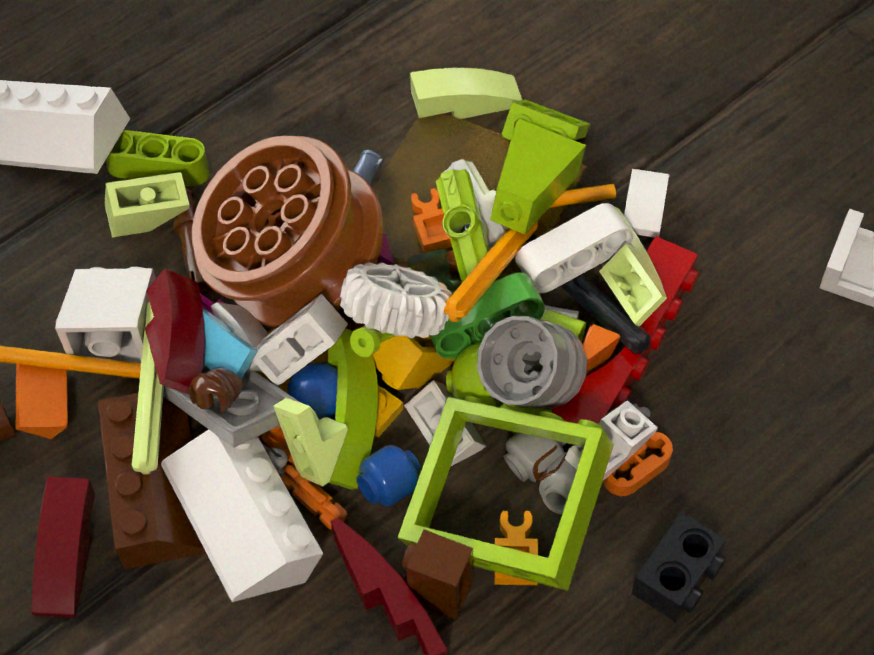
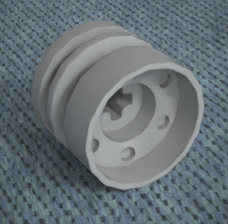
(531, 363)

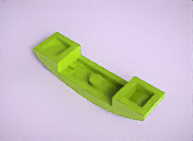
(354, 407)

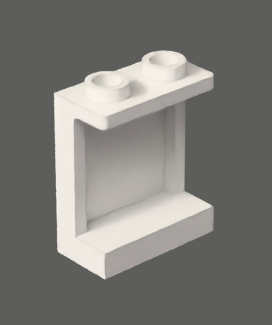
(852, 262)

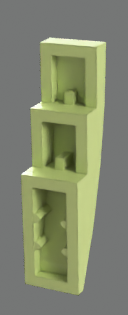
(634, 279)

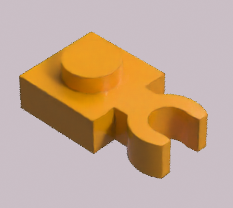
(516, 539)

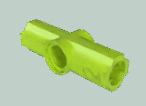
(460, 208)

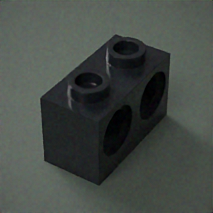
(673, 564)

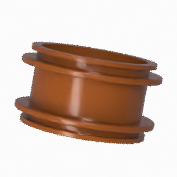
(285, 227)

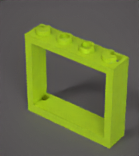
(562, 560)

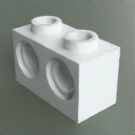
(299, 340)

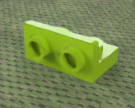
(545, 118)

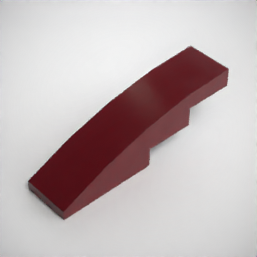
(380, 584)

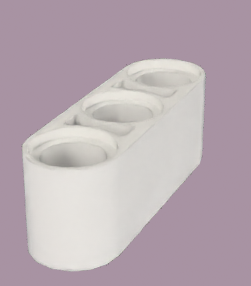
(574, 247)

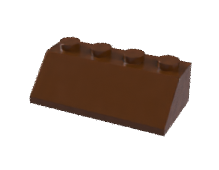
(144, 508)

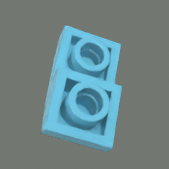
(225, 348)

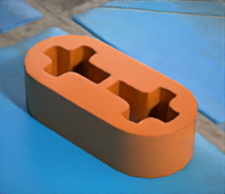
(643, 469)

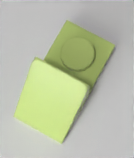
(311, 441)

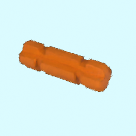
(312, 497)

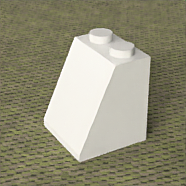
(105, 313)

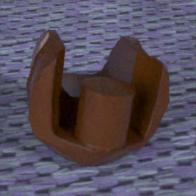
(216, 381)

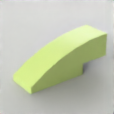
(462, 91)

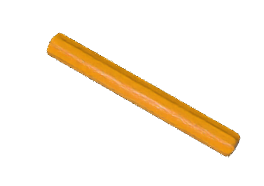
(485, 273)

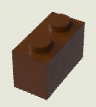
(439, 573)

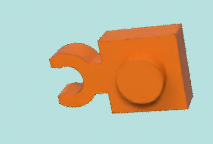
(429, 223)

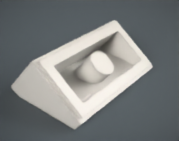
(426, 412)

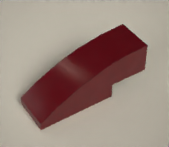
(176, 329)
(62, 546)

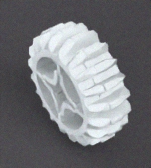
(395, 300)

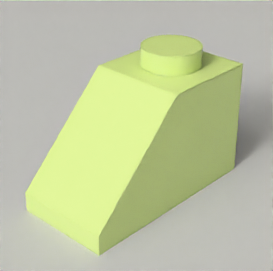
(144, 203)

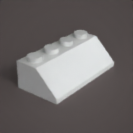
(58, 125)
(242, 515)

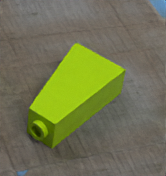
(534, 175)

